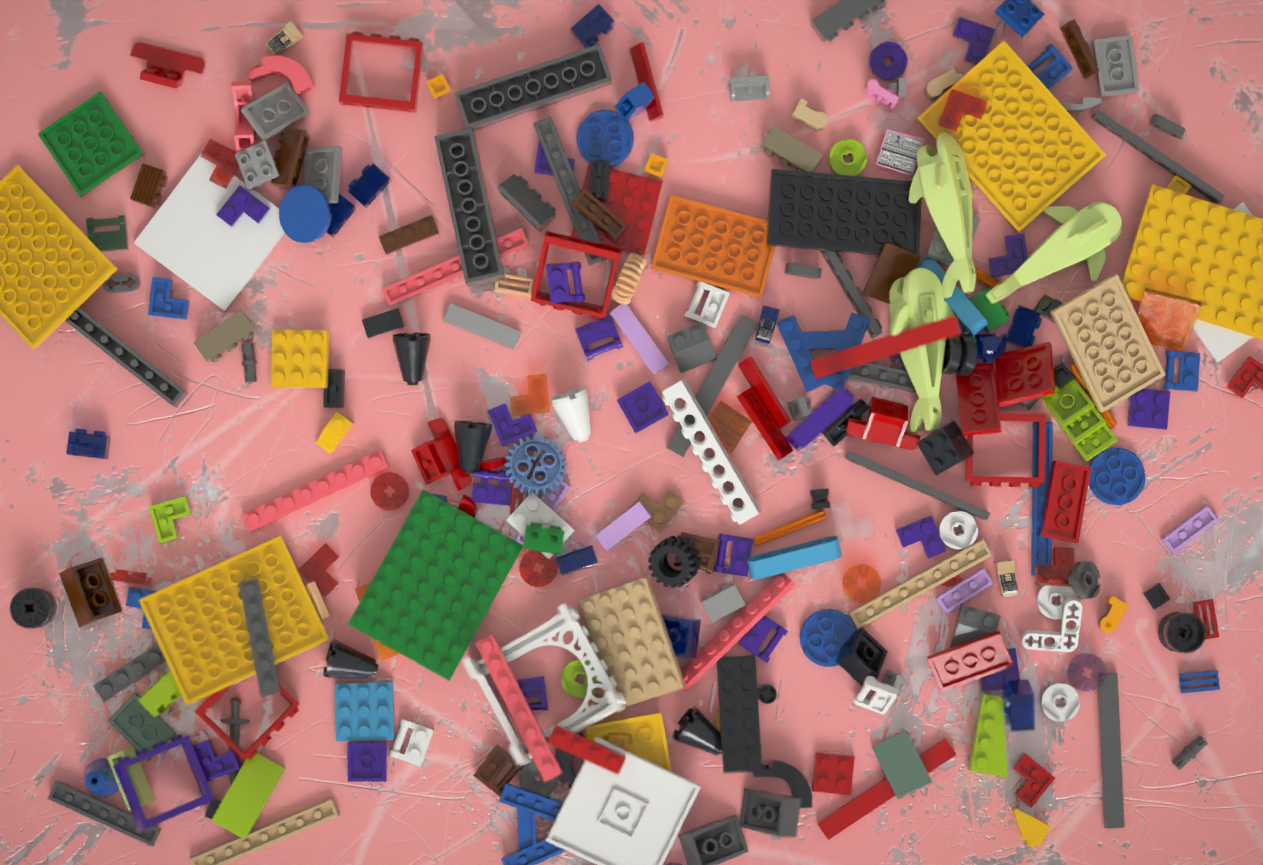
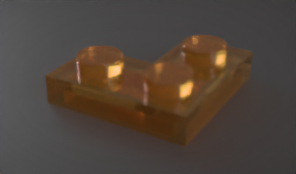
(536, 401)

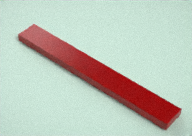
(885, 346)
(879, 793)

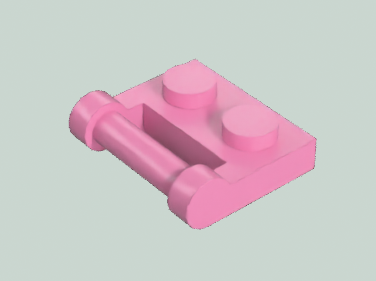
(878, 94)

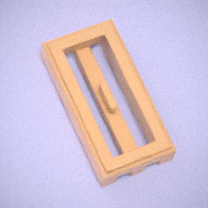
(513, 292)
(317, 600)

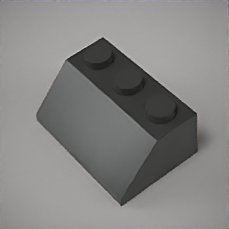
(527, 202)

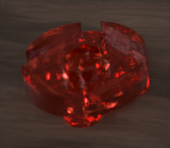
(381, 484)
(534, 578)

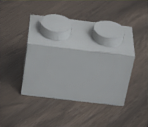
(722, 603)

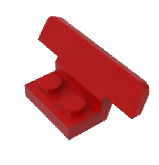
(165, 65)
(885, 425)
(440, 456)

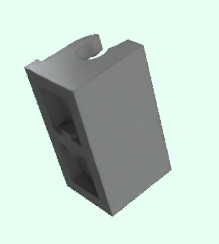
(749, 88)

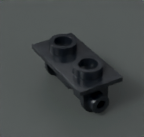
(599, 178)

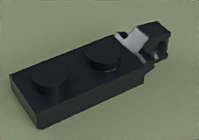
(837, 429)

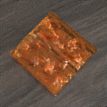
(728, 425)

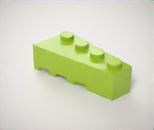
(161, 695)
(989, 741)

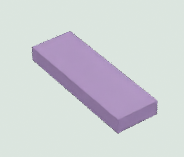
(623, 526)
(1189, 529)
(964, 590)

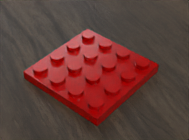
(634, 203)

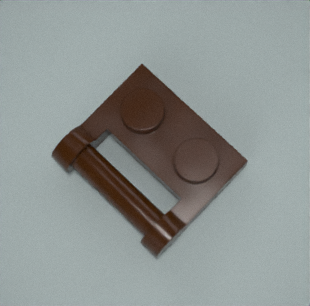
(707, 548)
(493, 766)

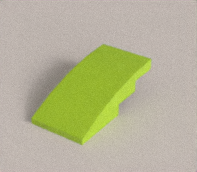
(1079, 420)
(248, 795)

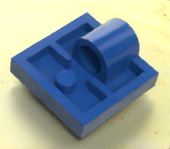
(1019, 15)

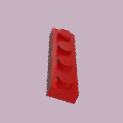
(765, 423)
(586, 749)

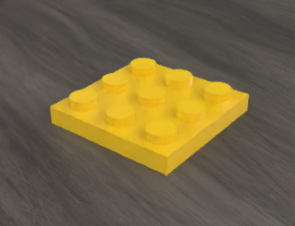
(300, 358)

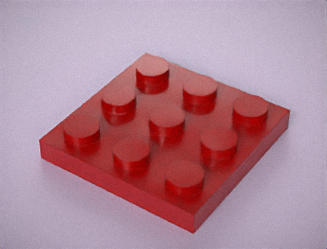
(1025, 374)

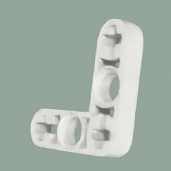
(1060, 637)

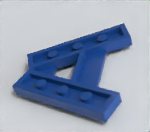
(801, 343)
(529, 805)

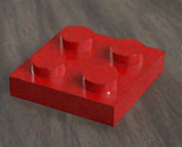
(833, 773)

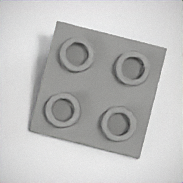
(257, 164)

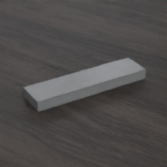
(482, 326)

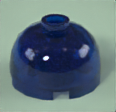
(990, 346)

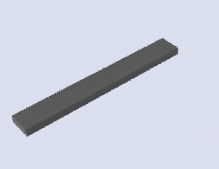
(1156, 156)
(566, 182)
(716, 377)
(917, 485)
(1111, 752)

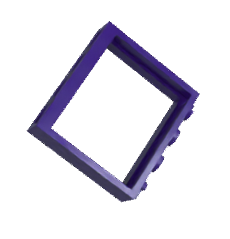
(820, 419)
(130, 793)

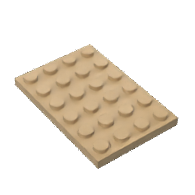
(1108, 343)
(633, 641)

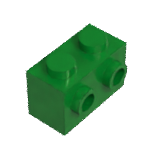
(543, 539)

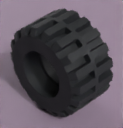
(661, 567)

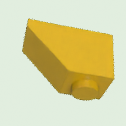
(334, 432)
(1030, 828)

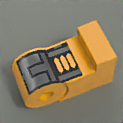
(1113, 615)

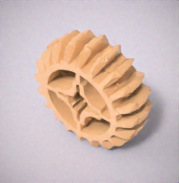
(629, 279)

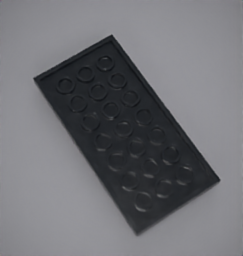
(841, 212)

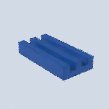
(1215, 680)

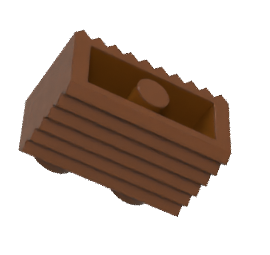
(149, 185)

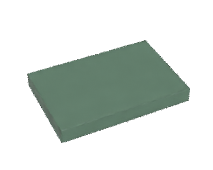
(140, 726)
(902, 764)

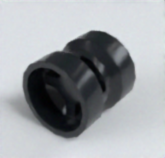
(817, 495)
(769, 694)

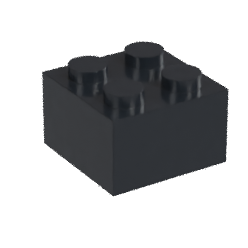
(945, 447)

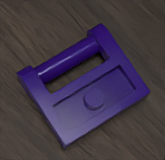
(559, 282)
(595, 332)
(740, 553)
(755, 636)
(534, 688)

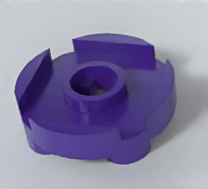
(897, 55)

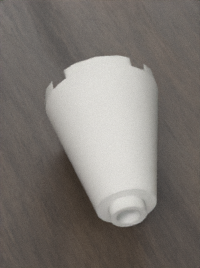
(574, 412)

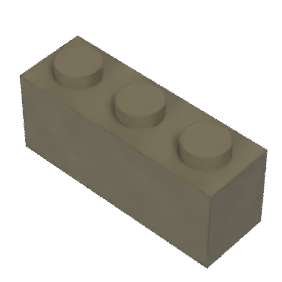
(790, 150)
(225, 337)

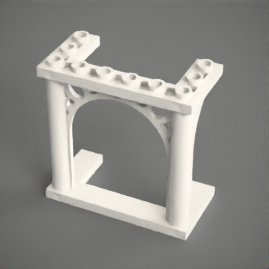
(564, 621)

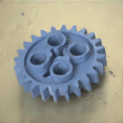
(551, 473)

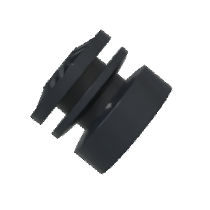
(44, 607)
(1190, 638)

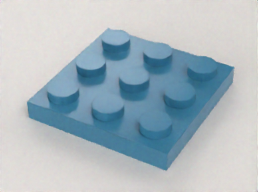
(364, 711)

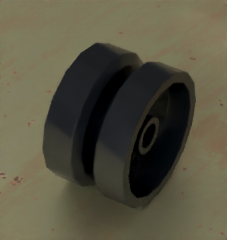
(960, 355)

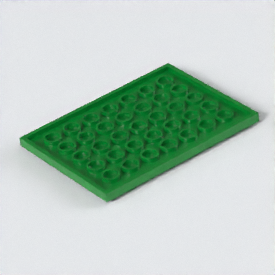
(435, 585)

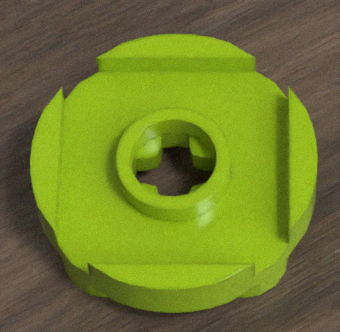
(847, 147)
(570, 674)

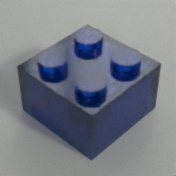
(683, 634)
(1019, 707)

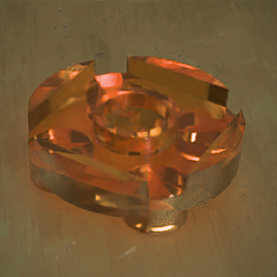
(863, 572)

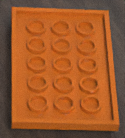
(714, 247)

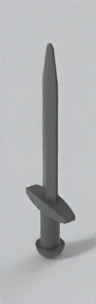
(234, 723)

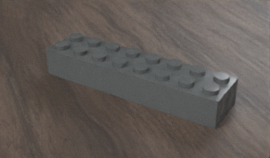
(533, 88)
(469, 207)

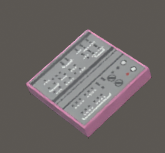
(899, 151)

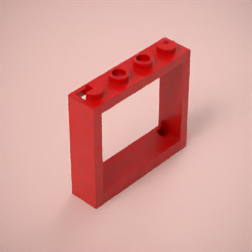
(380, 103)
(582, 246)
(996, 481)
(264, 738)

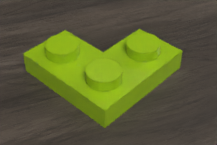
(164, 516)

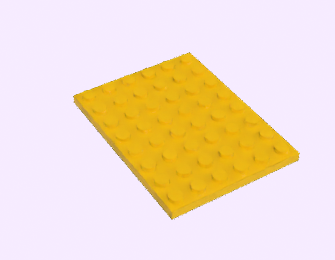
(1024, 144)
(1200, 255)
(44, 260)
(205, 625)

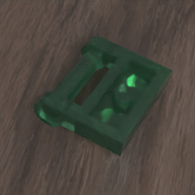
(108, 240)

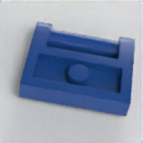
(1054, 71)
(1188, 371)

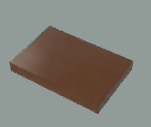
(891, 265)

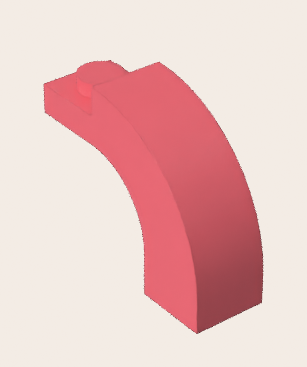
(283, 66)
(244, 133)

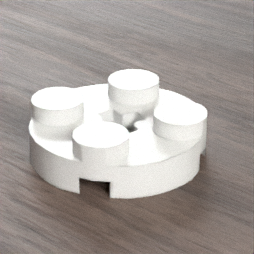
(969, 529)
(1044, 600)
(1070, 700)

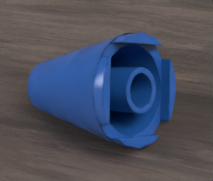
(100, 778)

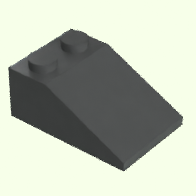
(973, 624)
(770, 813)
(713, 842)

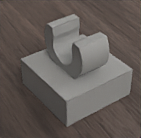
(899, 88)
(799, 408)
(893, 680)

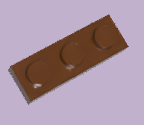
(1079, 49)
(599, 214)
(408, 234)

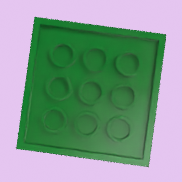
(90, 144)

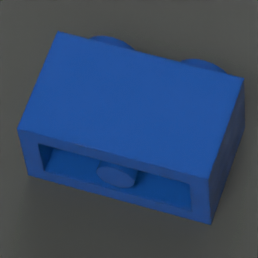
(634, 101)

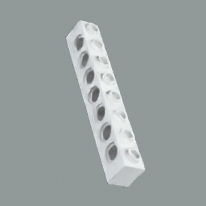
(721, 457)

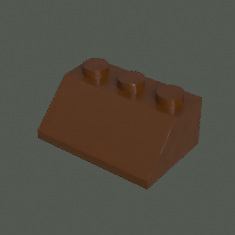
(290, 157)
(90, 592)

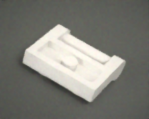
(713, 306)
(880, 700)
(417, 745)

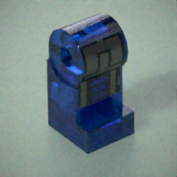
(766, 324)

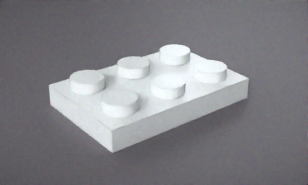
(535, 510)

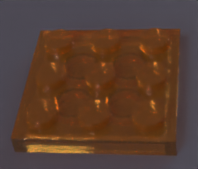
(1167, 318)

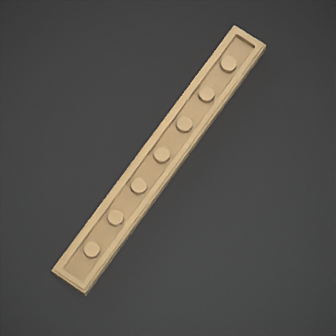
(920, 583)
(268, 835)

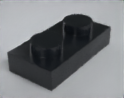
(334, 393)

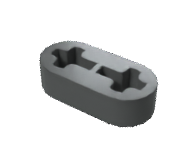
(1167, 126)
(803, 271)
(122, 288)

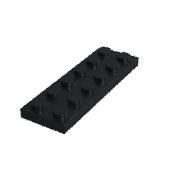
(739, 714)

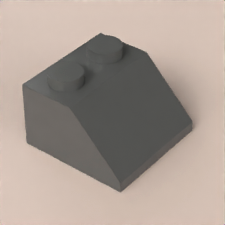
(691, 347)

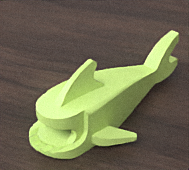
(948, 194)
(1078, 239)
(913, 303)

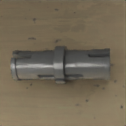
(249, 362)
(1189, 752)

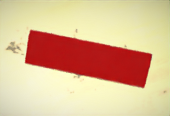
(644, 74)
(764, 391)

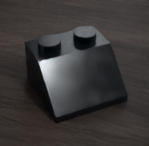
(862, 656)

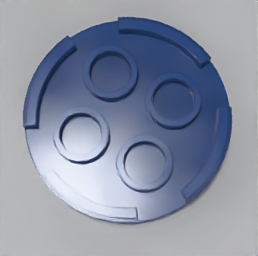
(605, 137)
(304, 214)
(1116, 476)
(824, 636)

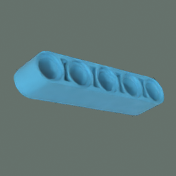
(965, 311)
(794, 557)

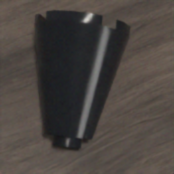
(412, 355)
(471, 443)
(348, 662)
(698, 732)

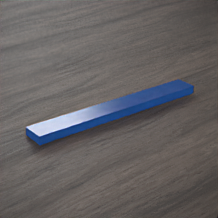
(1040, 546)

